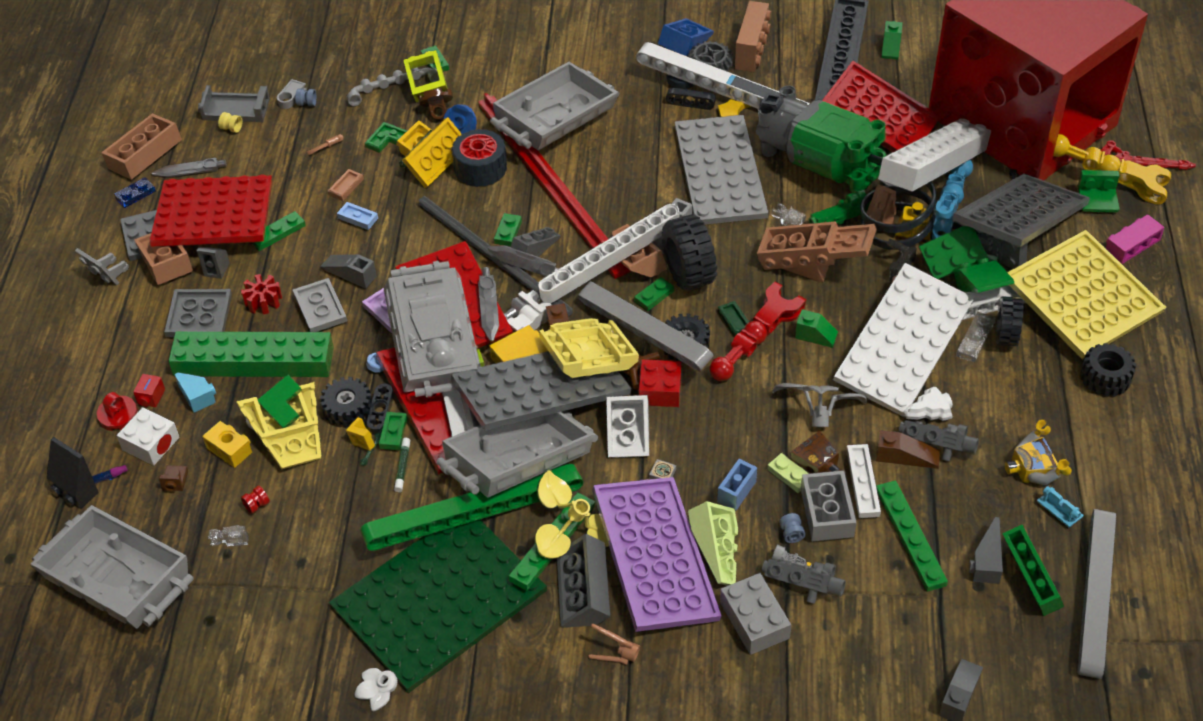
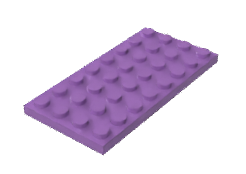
(655, 554)

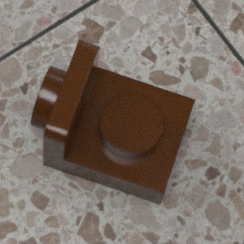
(174, 478)

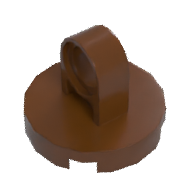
(436, 99)

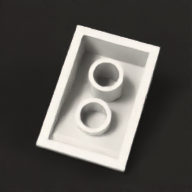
(628, 426)

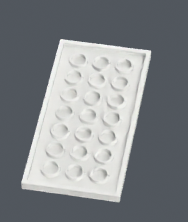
(904, 339)

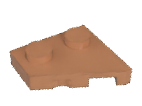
(883, 205)

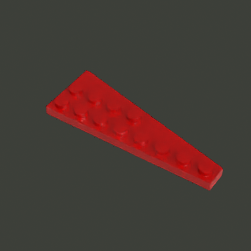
(425, 413)

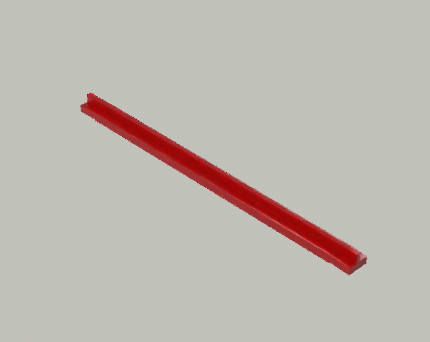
(556, 190)

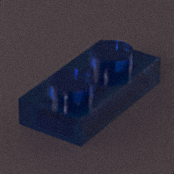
(135, 192)

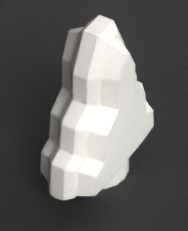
(931, 406)

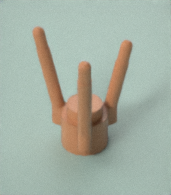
(627, 649)

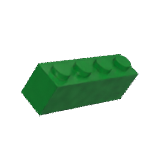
(1033, 570)

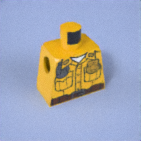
(908, 214)

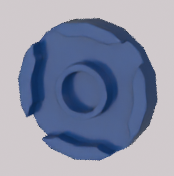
(462, 117)

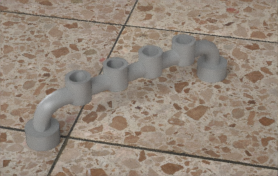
(398, 77)

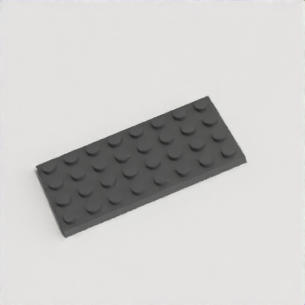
(1021, 209)
(531, 389)

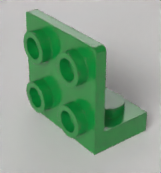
(1101, 189)

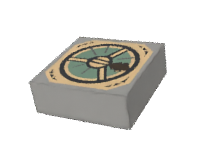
(662, 470)

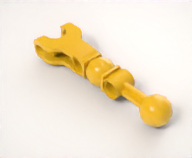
(1135, 176)

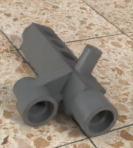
(951, 438)
(817, 579)

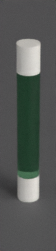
(402, 465)

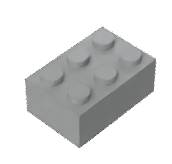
(828, 505)
(755, 613)

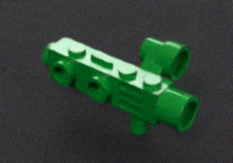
(843, 211)

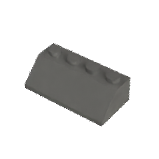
(583, 583)

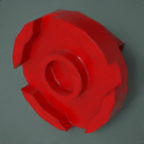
(116, 411)

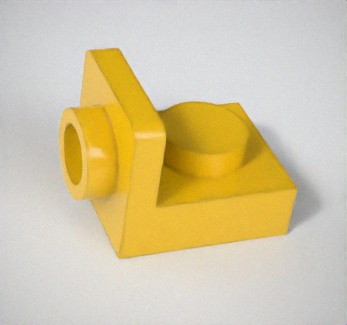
(360, 435)

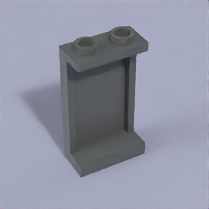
(247, 105)

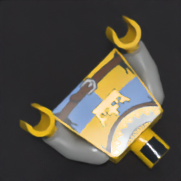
(1035, 460)

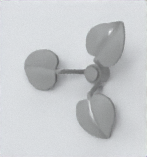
(820, 414)

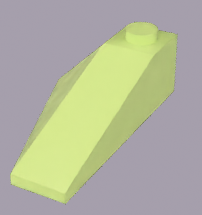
(715, 533)

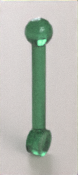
(364, 461)

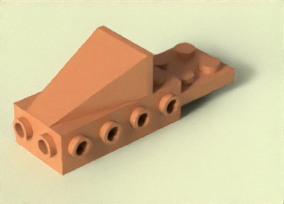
(813, 247)

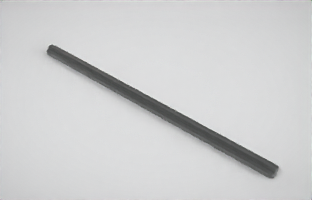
(482, 246)

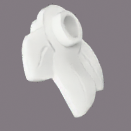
(374, 689)

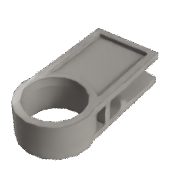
(289, 92)

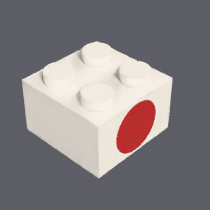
(148, 436)

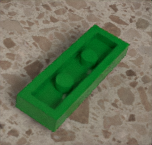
(280, 230)

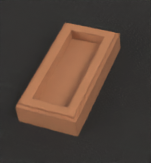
(345, 184)

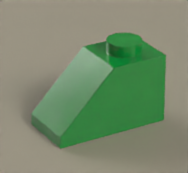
(892, 40)
(815, 329)

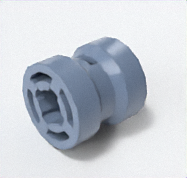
(306, 97)
(792, 530)

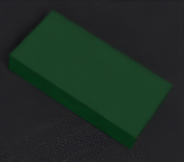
(733, 317)

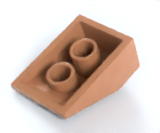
(164, 261)

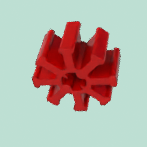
(261, 294)

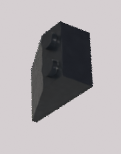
(69, 475)

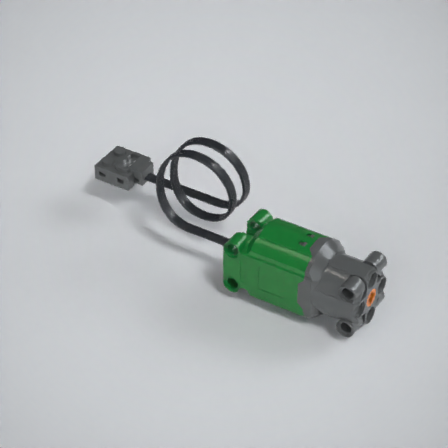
(847, 150)

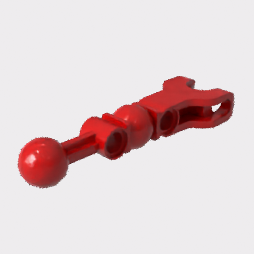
(755, 332)

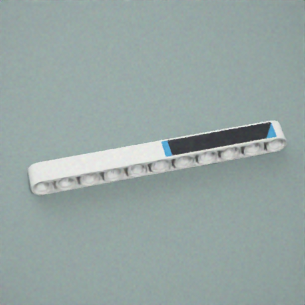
(704, 75)

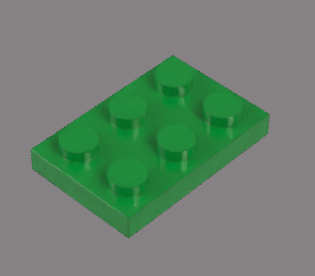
(952, 249)

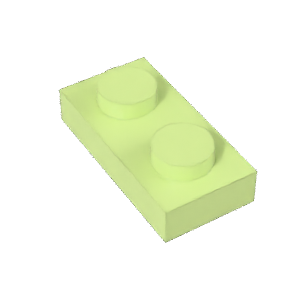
(787, 471)

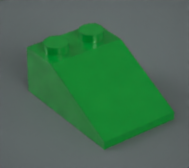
(981, 276)

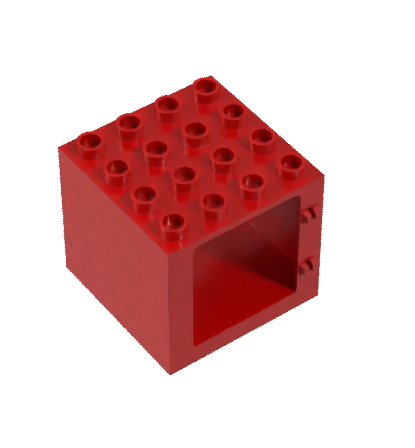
(1036, 73)

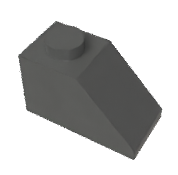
(213, 261)

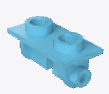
(1059, 507)

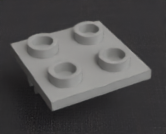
(99, 266)

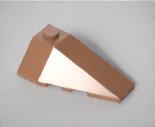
(646, 261)

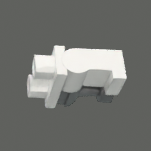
(527, 311)

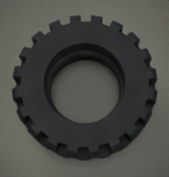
(689, 252)

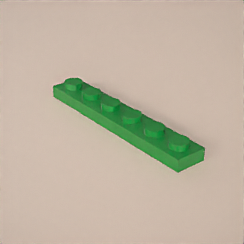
(911, 536)
(533, 563)

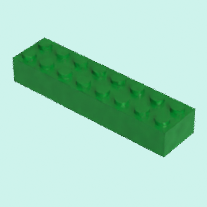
(252, 354)

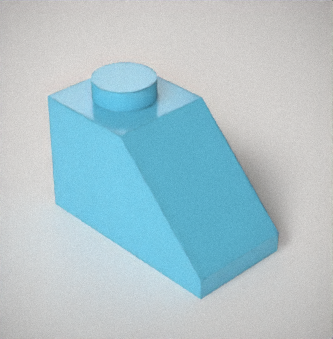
(196, 391)

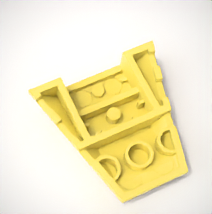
(292, 444)

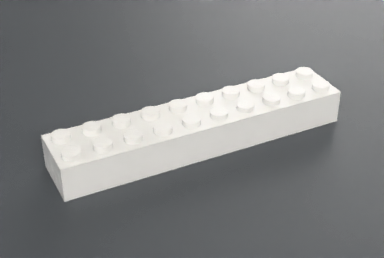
(934, 154)

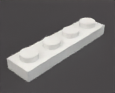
(863, 481)

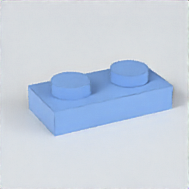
(357, 215)

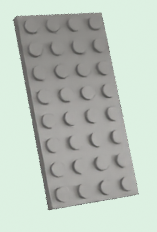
(720, 169)

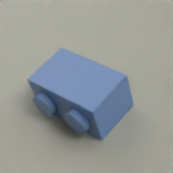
(737, 484)

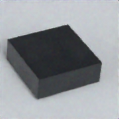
(772, 102)

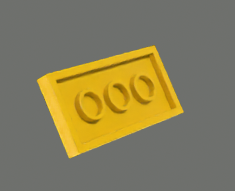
(433, 153)

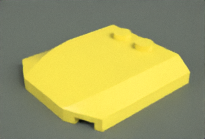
(589, 347)

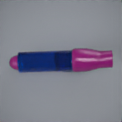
(110, 474)

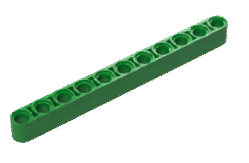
(458, 511)

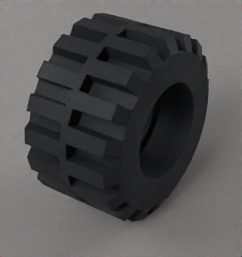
(1111, 358)

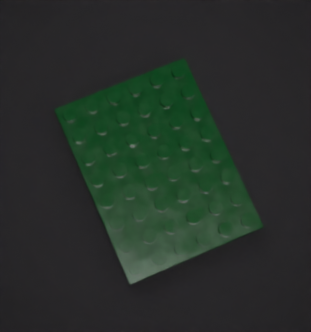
(435, 601)

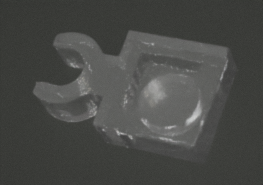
(788, 217)
(231, 536)

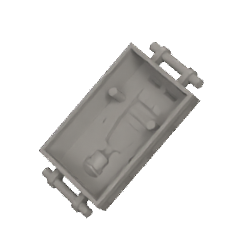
(552, 106)
(430, 327)
(514, 452)
(114, 567)

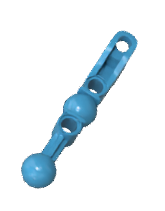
(951, 196)

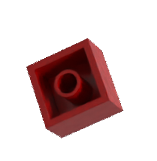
(661, 382)

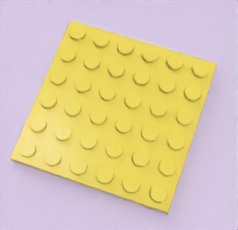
(1084, 293)

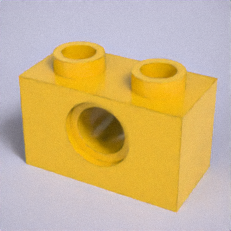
(227, 444)

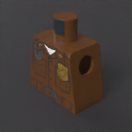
(816, 455)

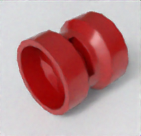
(255, 499)

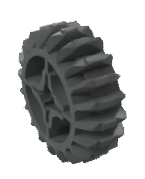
(712, 54)

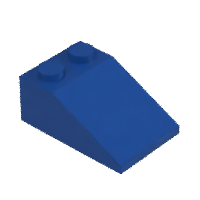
(683, 35)

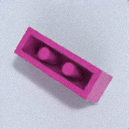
(1134, 238)

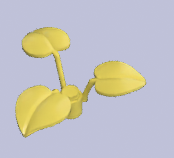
(556, 492)

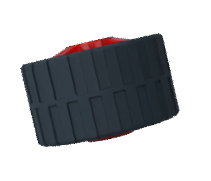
(479, 157)

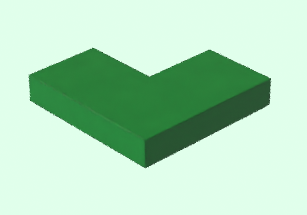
(383, 135)
(276, 401)

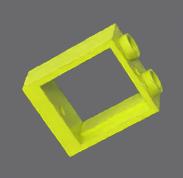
(421, 60)

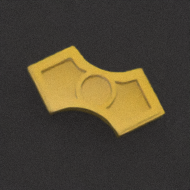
(731, 108)

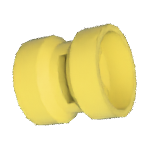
(230, 122)

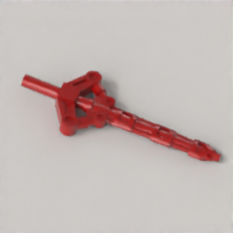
(1145, 161)

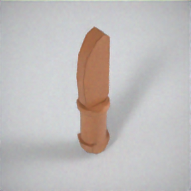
(328, 143)

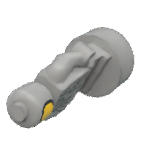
(781, 553)

